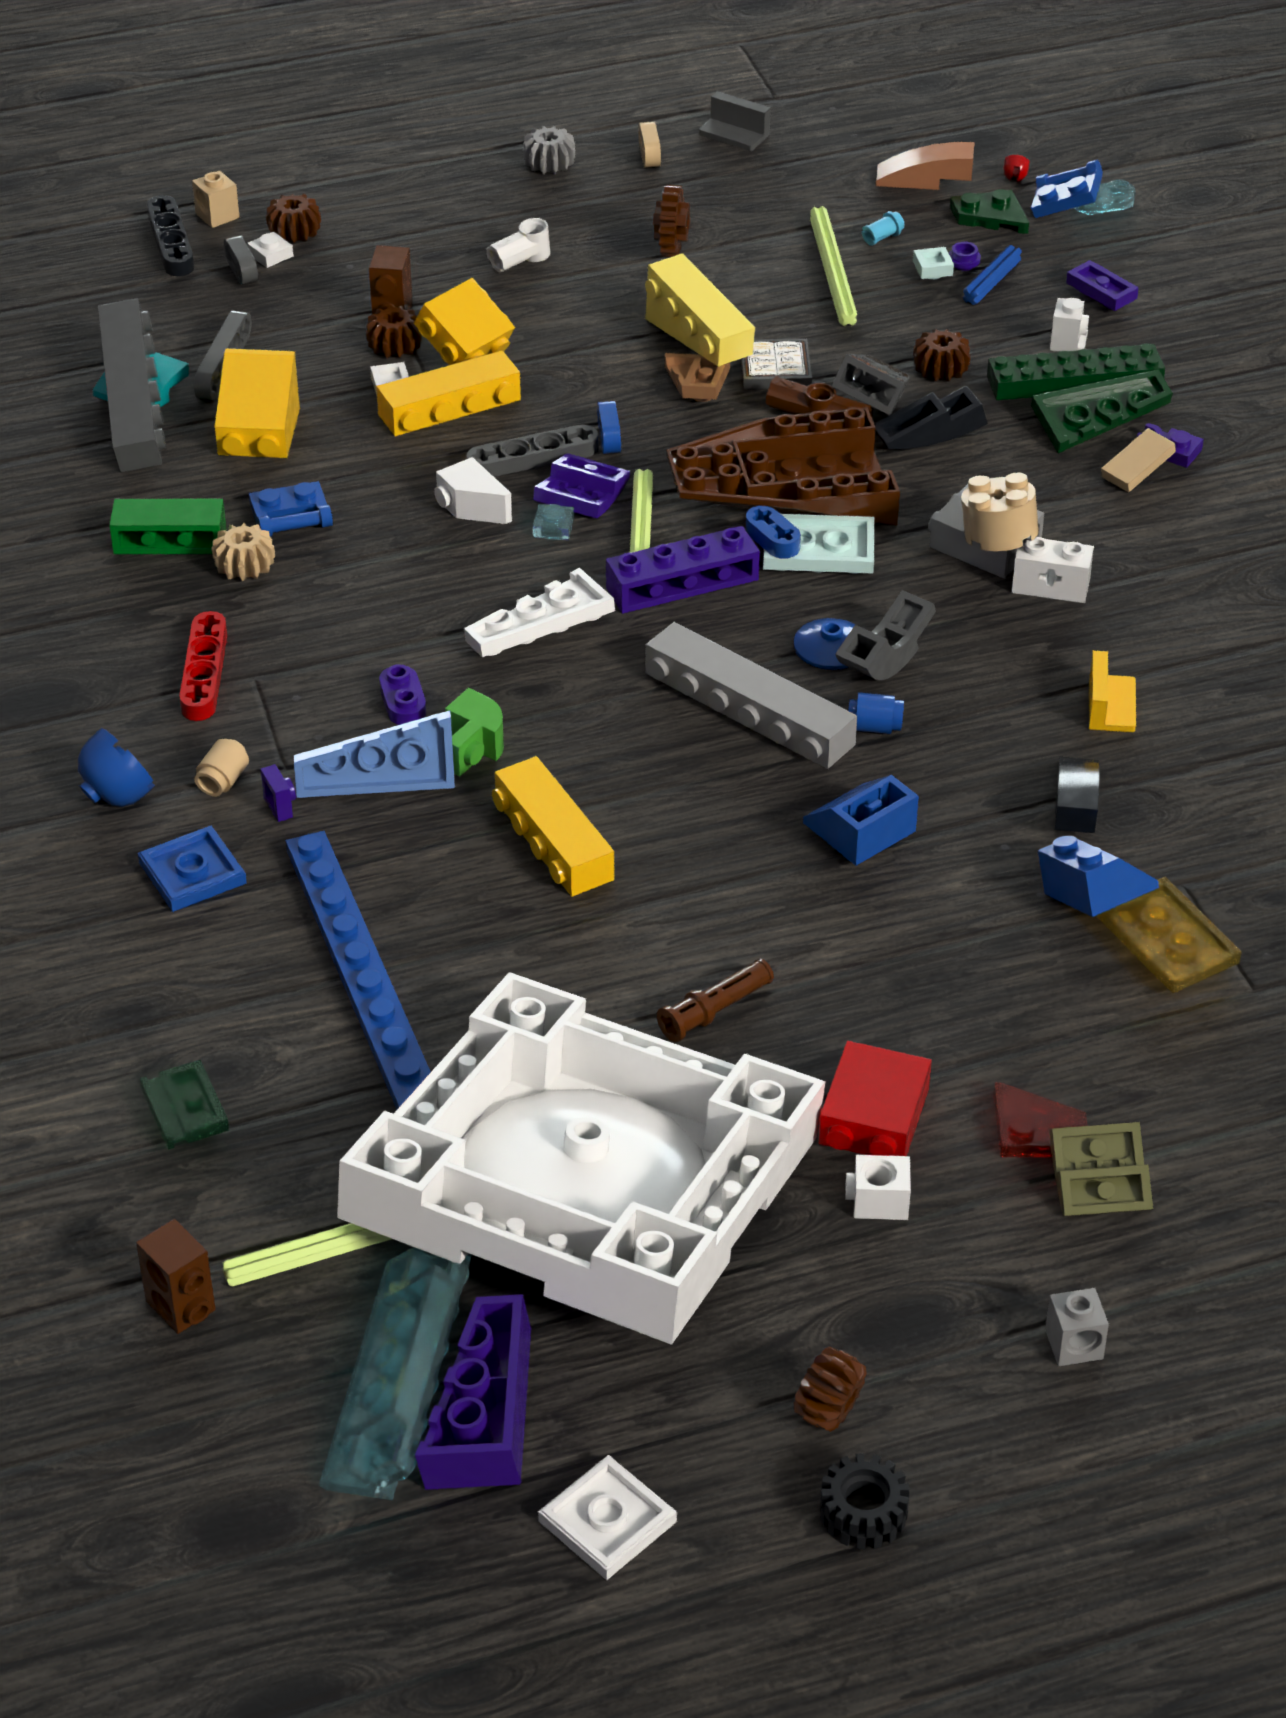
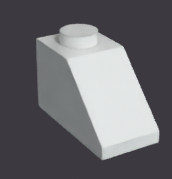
(473, 493)

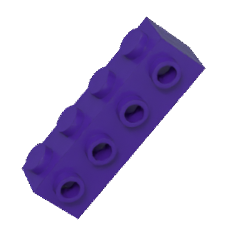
(682, 569)

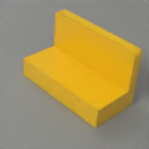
(1110, 697)

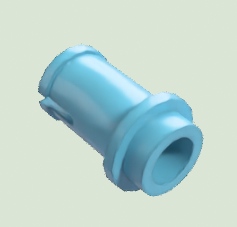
(890, 224)

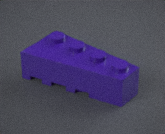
(482, 1411)

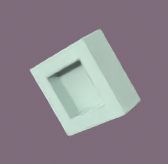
(933, 263)

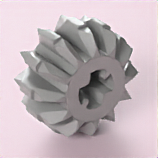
(549, 149)

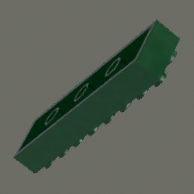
(1048, 372)

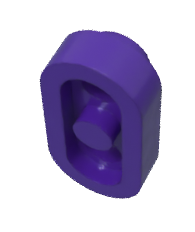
(402, 694)

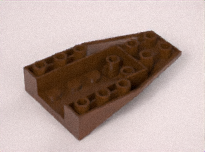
(793, 465)

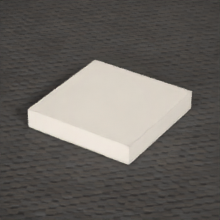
(607, 1517)

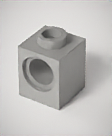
(1076, 1326)

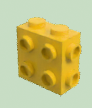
(464, 324)

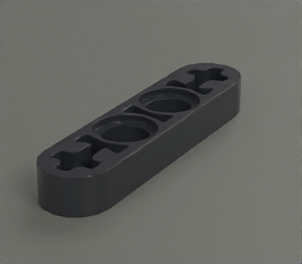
(170, 235)

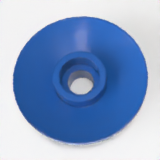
(820, 640)

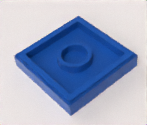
(192, 868)

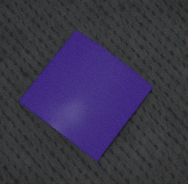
(582, 484)

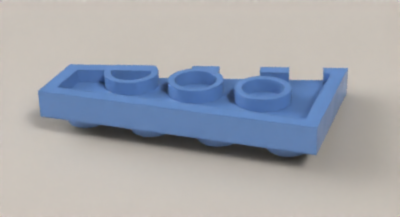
(389, 760)

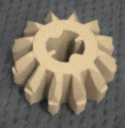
(243, 551)

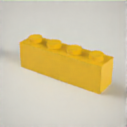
(448, 393)
(553, 826)

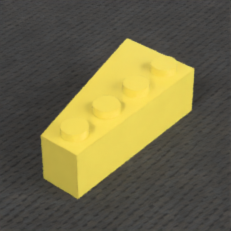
(696, 312)

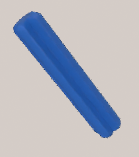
(992, 274)

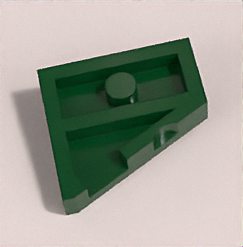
(989, 210)

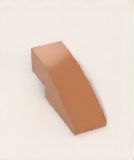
(927, 165)

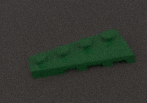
(1092, 409)

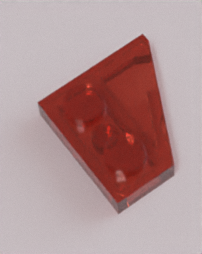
(1026, 1121)

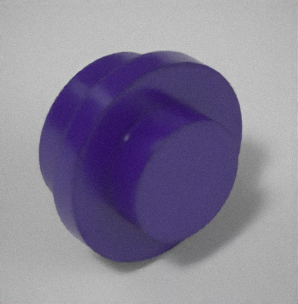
(965, 256)

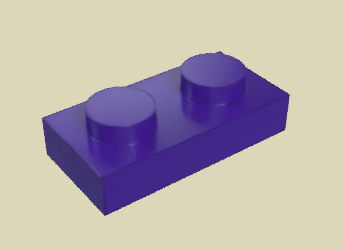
(1102, 285)

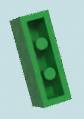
(166, 525)

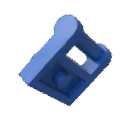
(1067, 189)
(290, 507)

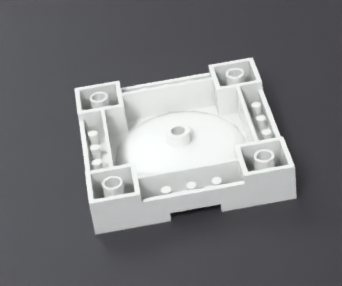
(583, 1157)

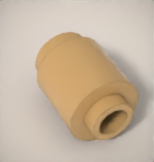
(221, 767)

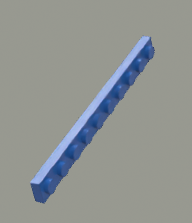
(359, 965)

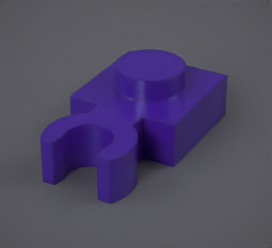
(1186, 445)

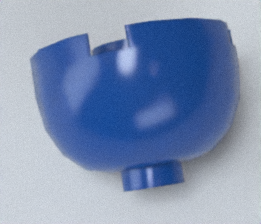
(111, 772)

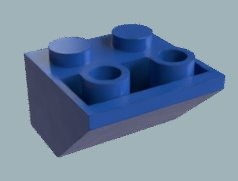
(866, 818)

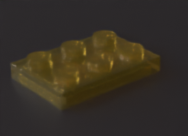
(1171, 937)

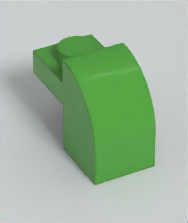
(475, 729)

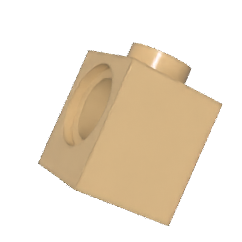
(215, 199)

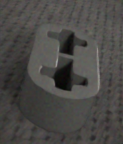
(240, 259)

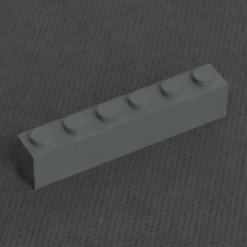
(130, 385)

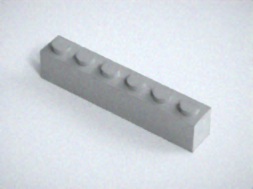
(751, 695)

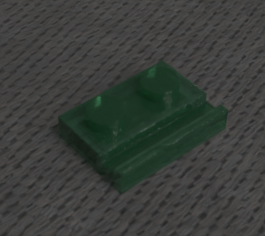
(184, 1104)

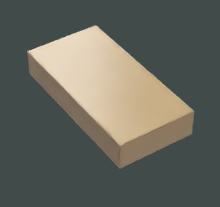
(1138, 460)

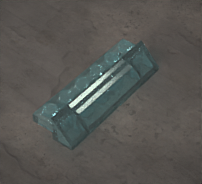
(395, 1375)

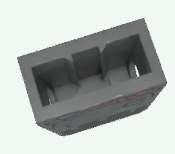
(873, 384)

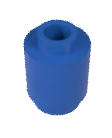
(877, 713)

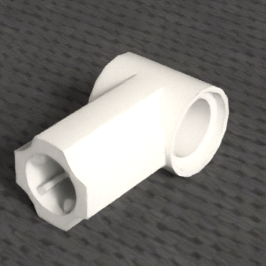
(528, 244)

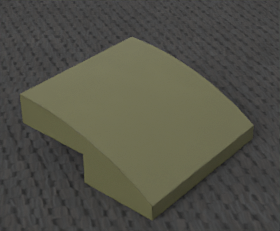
(1100, 1169)

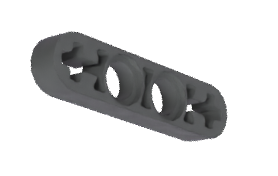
(232, 335)
(575, 440)

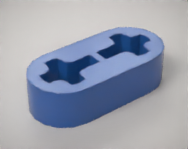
(609, 427)
(773, 532)

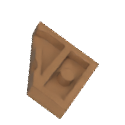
(696, 376)

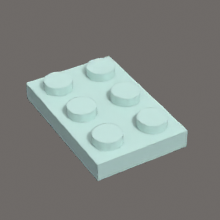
(829, 545)

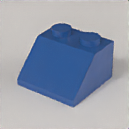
(1090, 877)

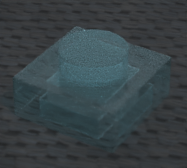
(553, 522)

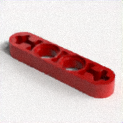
(203, 665)

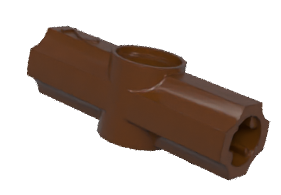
(806, 399)

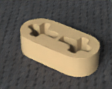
(649, 144)

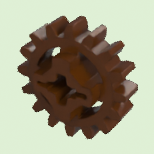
(671, 220)

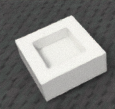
(270, 249)
(387, 373)

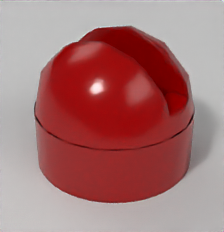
(1016, 166)

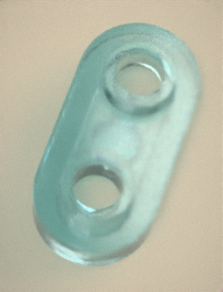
(1111, 197)

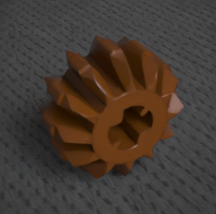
(293, 217)
(393, 332)
(941, 355)
(830, 1389)

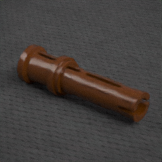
(700, 1006)

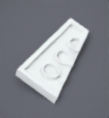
(548, 613)

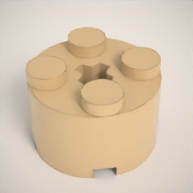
(999, 511)

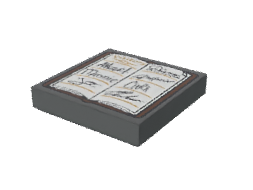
(777, 358)

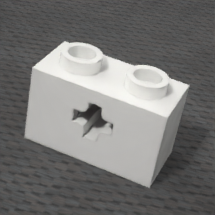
(1053, 569)

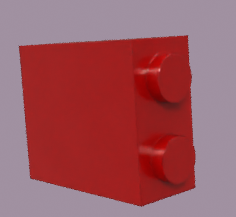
(874, 1101)

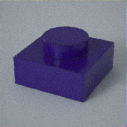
(278, 792)

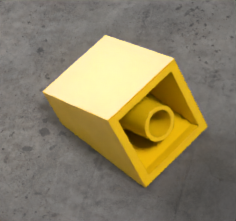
(257, 403)

